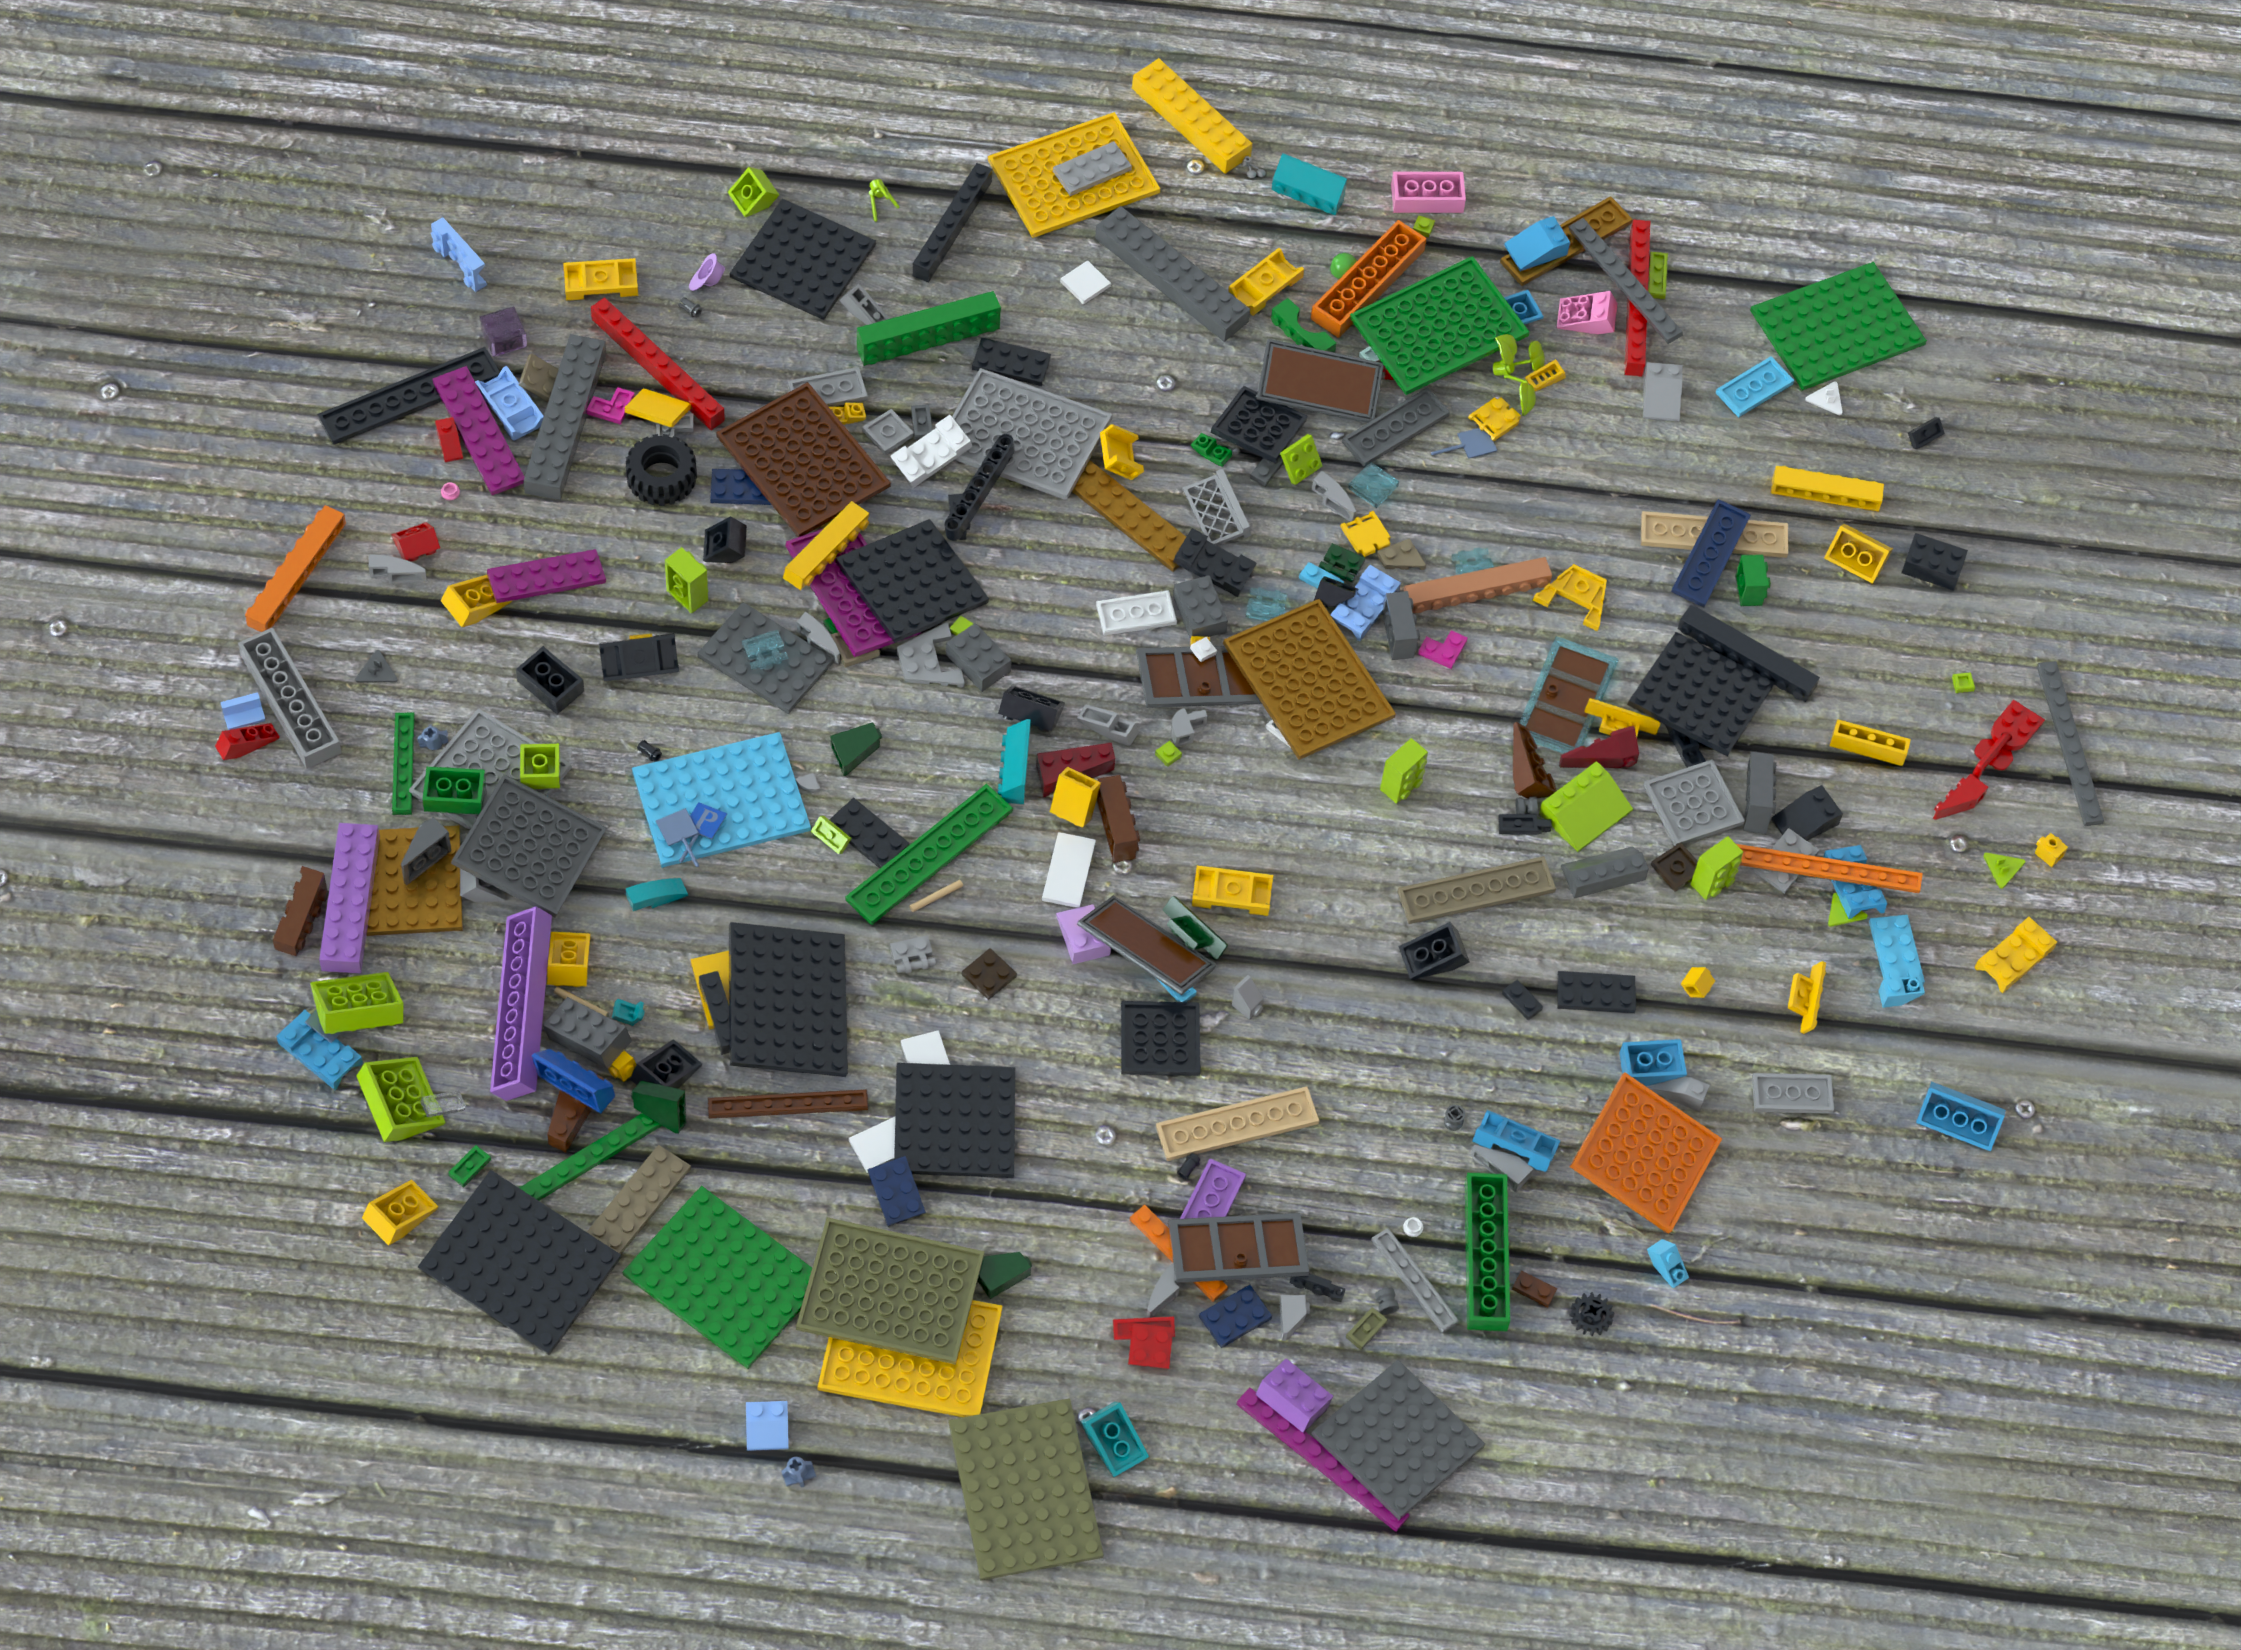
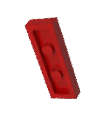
(1123, 1327)

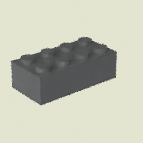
(587, 1032)

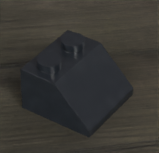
(725, 541)

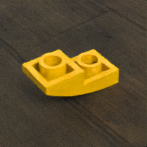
(850, 413)

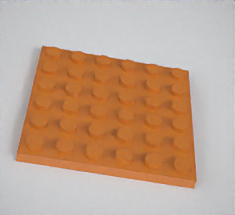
(1646, 1153)

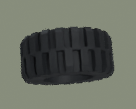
(661, 489)

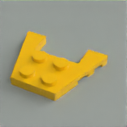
(1580, 587)

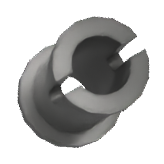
(690, 307)

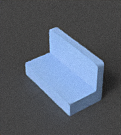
(242, 711)

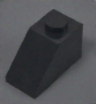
(1334, 592)

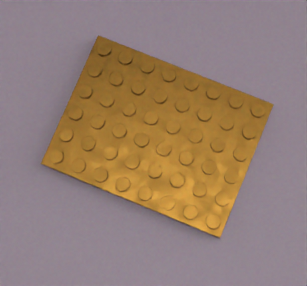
(1309, 679)

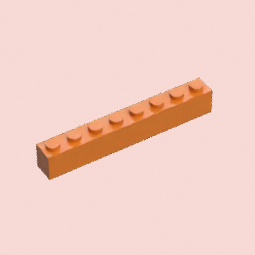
(295, 569)

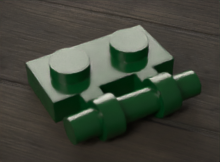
(1343, 559)

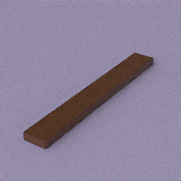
(787, 1103)

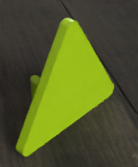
(2003, 867)
(1838, 915)

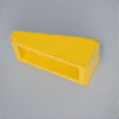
(1548, 368)

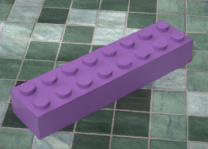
(349, 898)

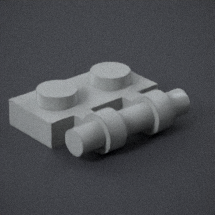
(912, 949)

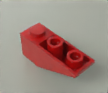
(244, 740)
(1963, 798)

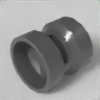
(1526, 806)
(1452, 1121)
(1387, 1301)

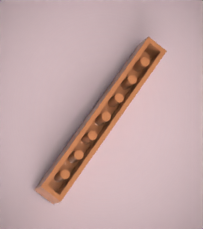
(1479, 585)

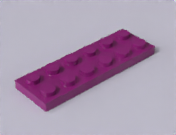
(546, 576)

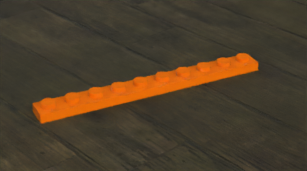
(1831, 869)

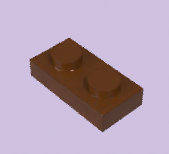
(1534, 1289)

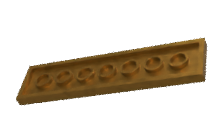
(1605, 219)
(1129, 514)

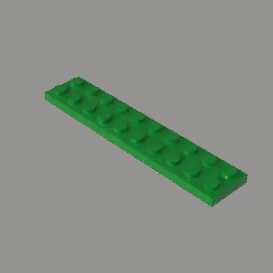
(928, 854)

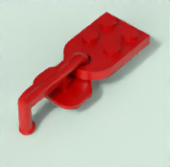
(2008, 734)

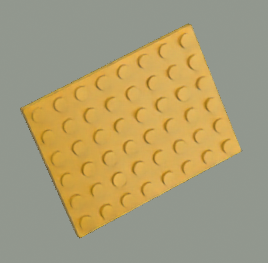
(1040, 196)
(913, 1380)

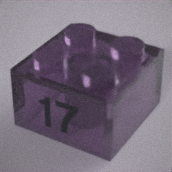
(503, 331)

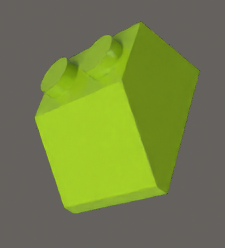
(753, 192)

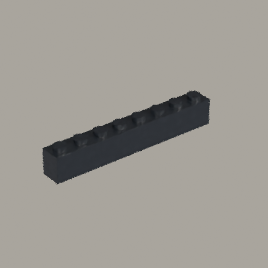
(952, 222)
(1748, 652)

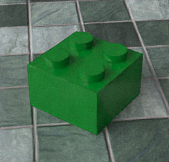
(1752, 580)

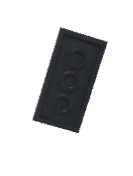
(1012, 361)
(869, 833)
(1596, 992)

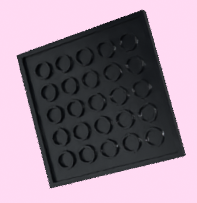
(802, 259)
(912, 580)
(1701, 694)
(955, 1119)

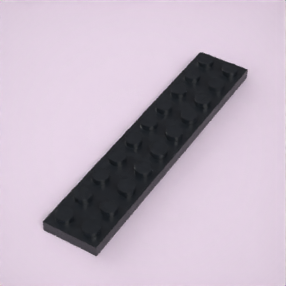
(400, 398)

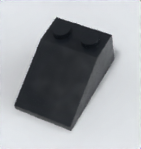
(1809, 814)
(1434, 952)
(666, 1066)

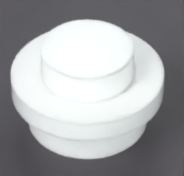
(1413, 1227)

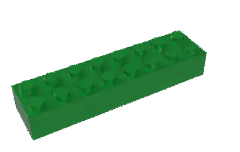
(928, 328)
(1487, 1252)

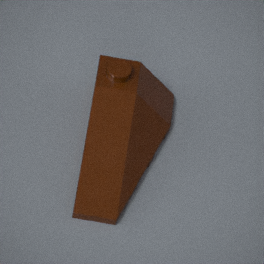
(1528, 768)

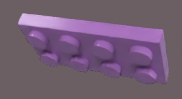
(1214, 1191)

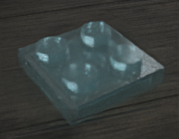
(1373, 484)

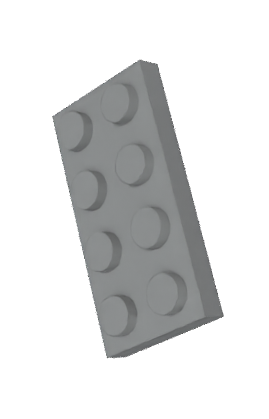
(1092, 168)
(836, 387)
(1792, 1093)

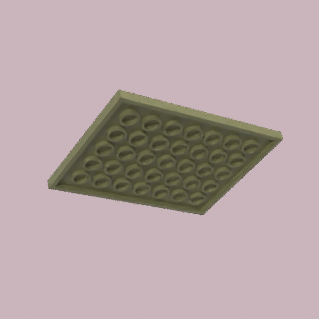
(890, 1290)
(1025, 1489)

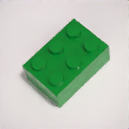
(454, 790)

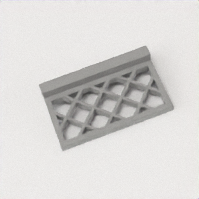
(1229, 499)

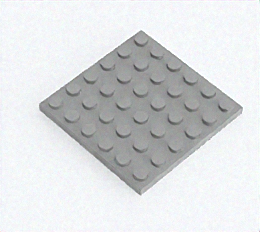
(486, 746)

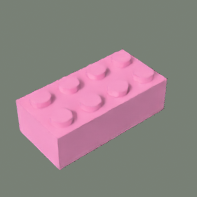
(1428, 192)

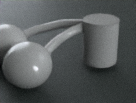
(1251, 173)

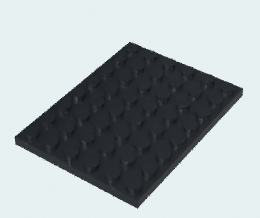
(787, 999)
(519, 1262)

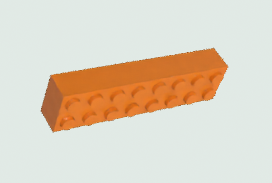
(1368, 278)

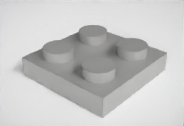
(888, 431)

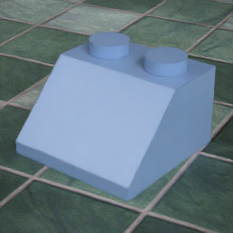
(767, 1425)

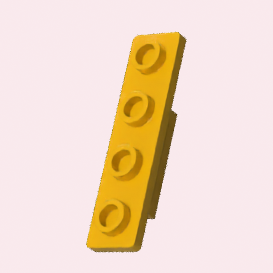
(1618, 718)
(1806, 995)

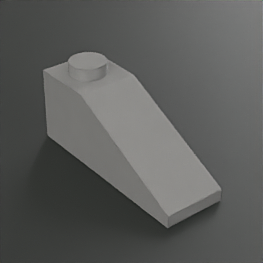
(863, 306)
(1683, 1091)
(1498, 1162)

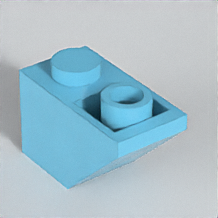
(1900, 990)
(1668, 1262)

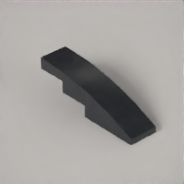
(1686, 747)

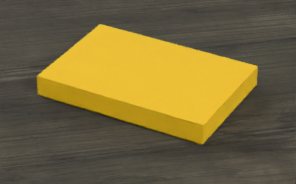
(657, 407)

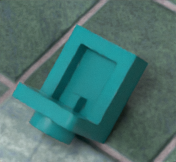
(628, 1012)

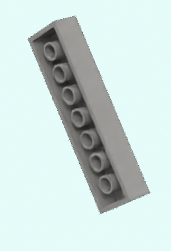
(289, 698)

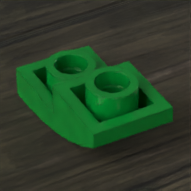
(1211, 450)

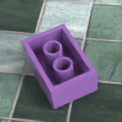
(1294, 1395)

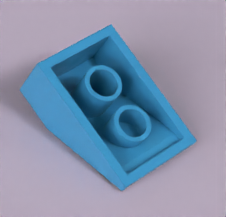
(1538, 244)
(1653, 1060)

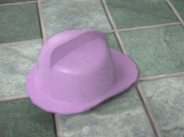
(708, 273)

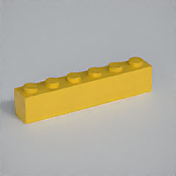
(1827, 488)
(826, 546)

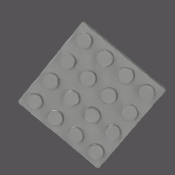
(1693, 803)

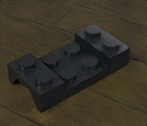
(1210, 560)
(638, 657)

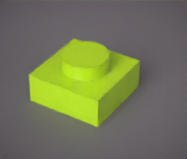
(1424, 226)
(1168, 753)

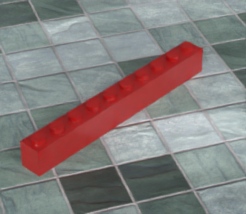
(1635, 322)
(657, 363)

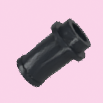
(653, 753)
(1188, 1166)

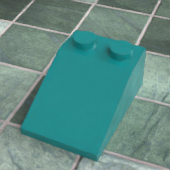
(1114, 1438)

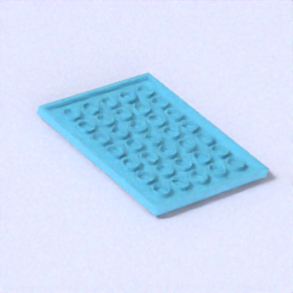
(743, 779)

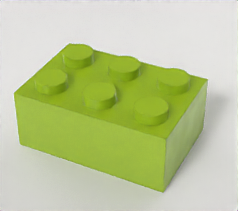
(686, 579)
(1404, 771)
(1717, 868)

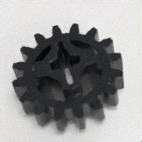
(1596, 1307)

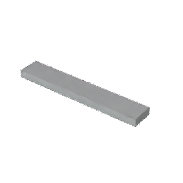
(1415, 1280)

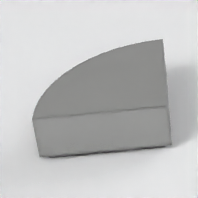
(808, 783)

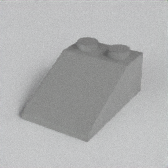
(1662, 391)

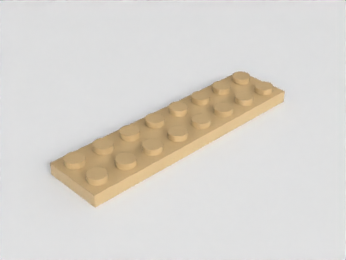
(1682, 532)
(1237, 1123)

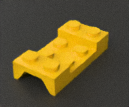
(600, 278)
(1265, 281)
(1232, 889)
(2017, 954)

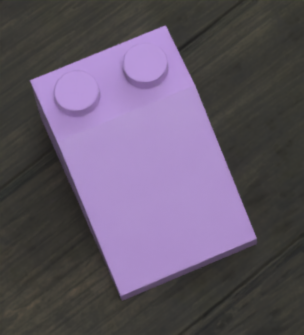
(1080, 943)

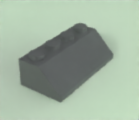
(1605, 871)

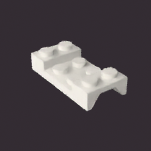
(932, 451)

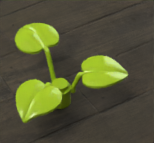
(1505, 367)

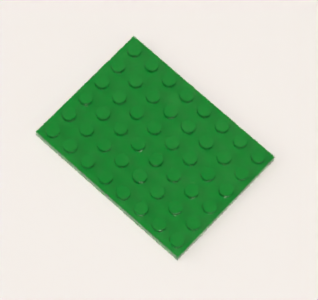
(1438, 325)
(1838, 325)
(722, 1276)

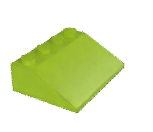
(1586, 807)
(357, 1002)
(394, 1097)

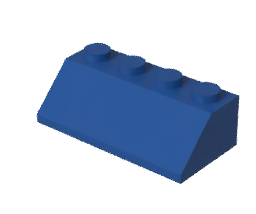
(573, 1079)

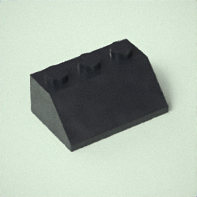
(1024, 705)

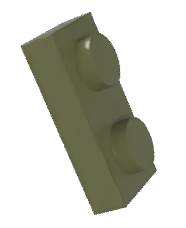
(1366, 1328)

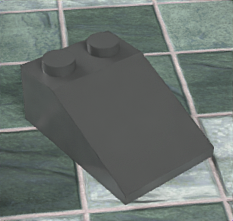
(425, 850)

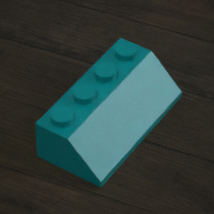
(1309, 184)
(1015, 762)

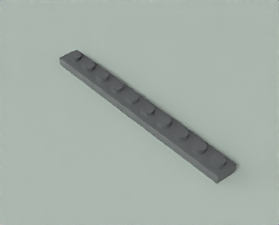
(1625, 281)
(2070, 743)

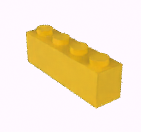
(1870, 742)

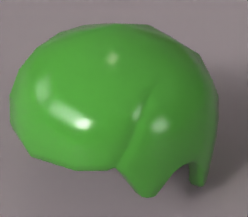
(1341, 264)

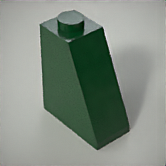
(855, 745)
(661, 1104)
(1002, 1272)

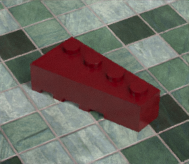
(1088, 760)

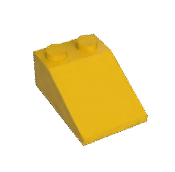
(471, 600)
(568, 959)
(399, 1211)

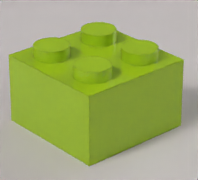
(540, 765)

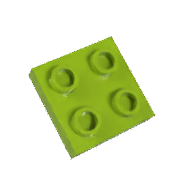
(1301, 459)

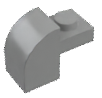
(1183, 726)

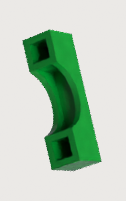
(1286, 317)

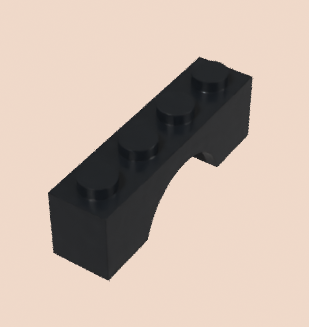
(718, 1007)

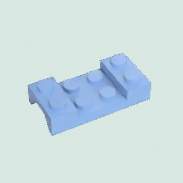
(450, 243)
(511, 404)
(1367, 605)

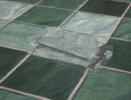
(443, 1103)

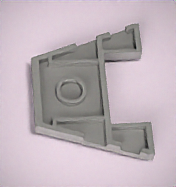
(920, 660)

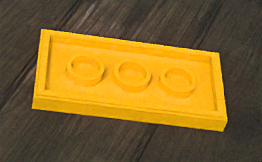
(708, 964)

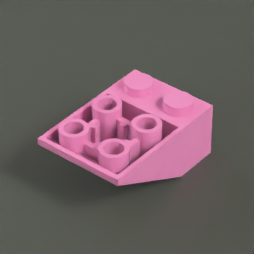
(1588, 313)

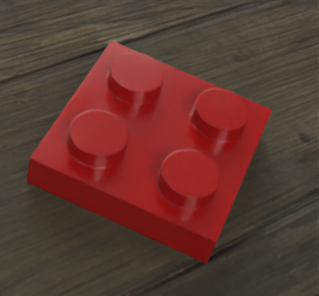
(1150, 1346)

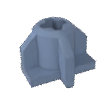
(432, 738)
(798, 1471)

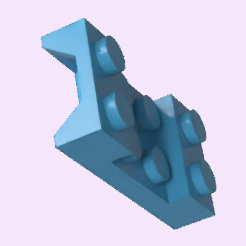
(1852, 895)
(323, 1058)
(1517, 1138)

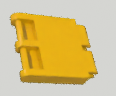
(1496, 417)
(1366, 534)

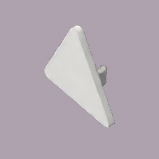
(1827, 398)

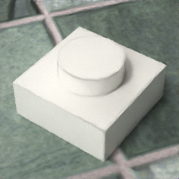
(1203, 649)

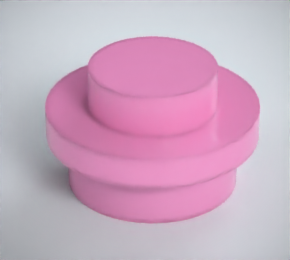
(450, 491)

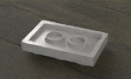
(1791, 843)

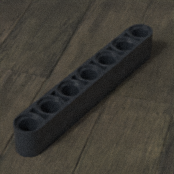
(973, 496)

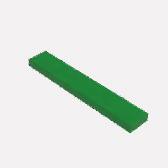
(403, 763)

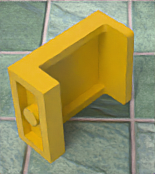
(1119, 452)

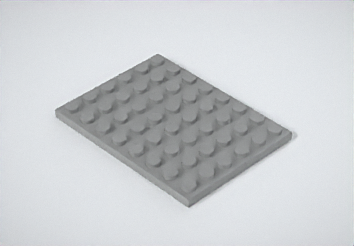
(1049, 431)

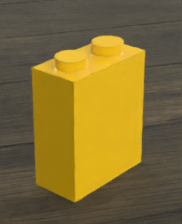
(1075, 797)

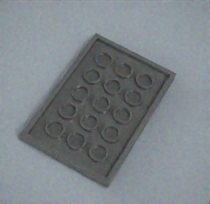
(777, 683)

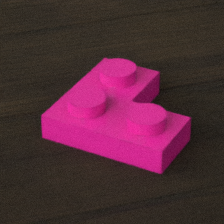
(611, 410)
(1445, 653)

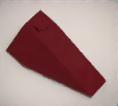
(1613, 752)

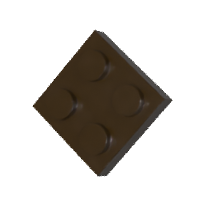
(1676, 866)
(989, 973)

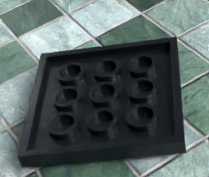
(1258, 425)
(1160, 1038)

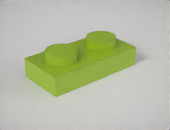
(831, 834)

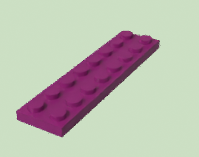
(479, 430)

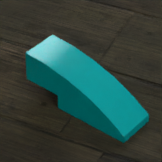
(655, 893)

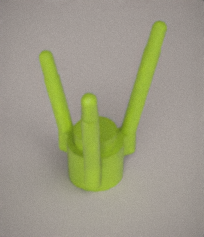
(879, 190)

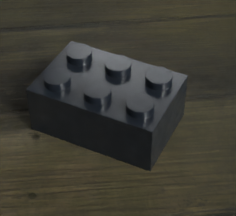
(1934, 561)
(550, 680)

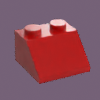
(416, 541)

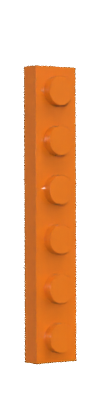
(1159, 1235)

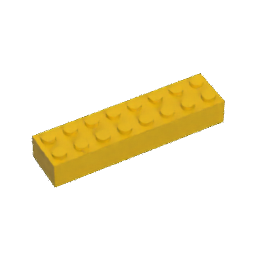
(1191, 115)

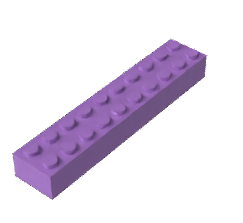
(521, 1003)

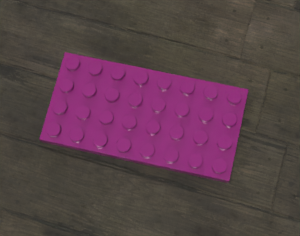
(843, 603)

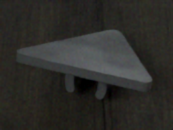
(376, 670)

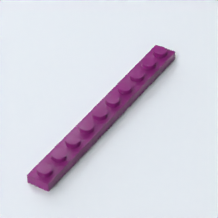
(1316, 1455)

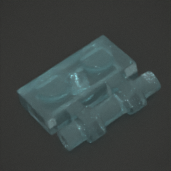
(1479, 564)
(1264, 609)
(762, 645)

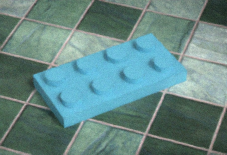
(1754, 386)
(1895, 947)

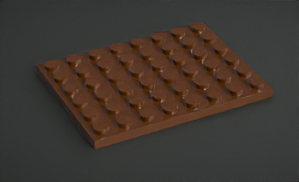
(803, 459)

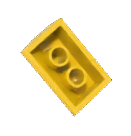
(1858, 553)

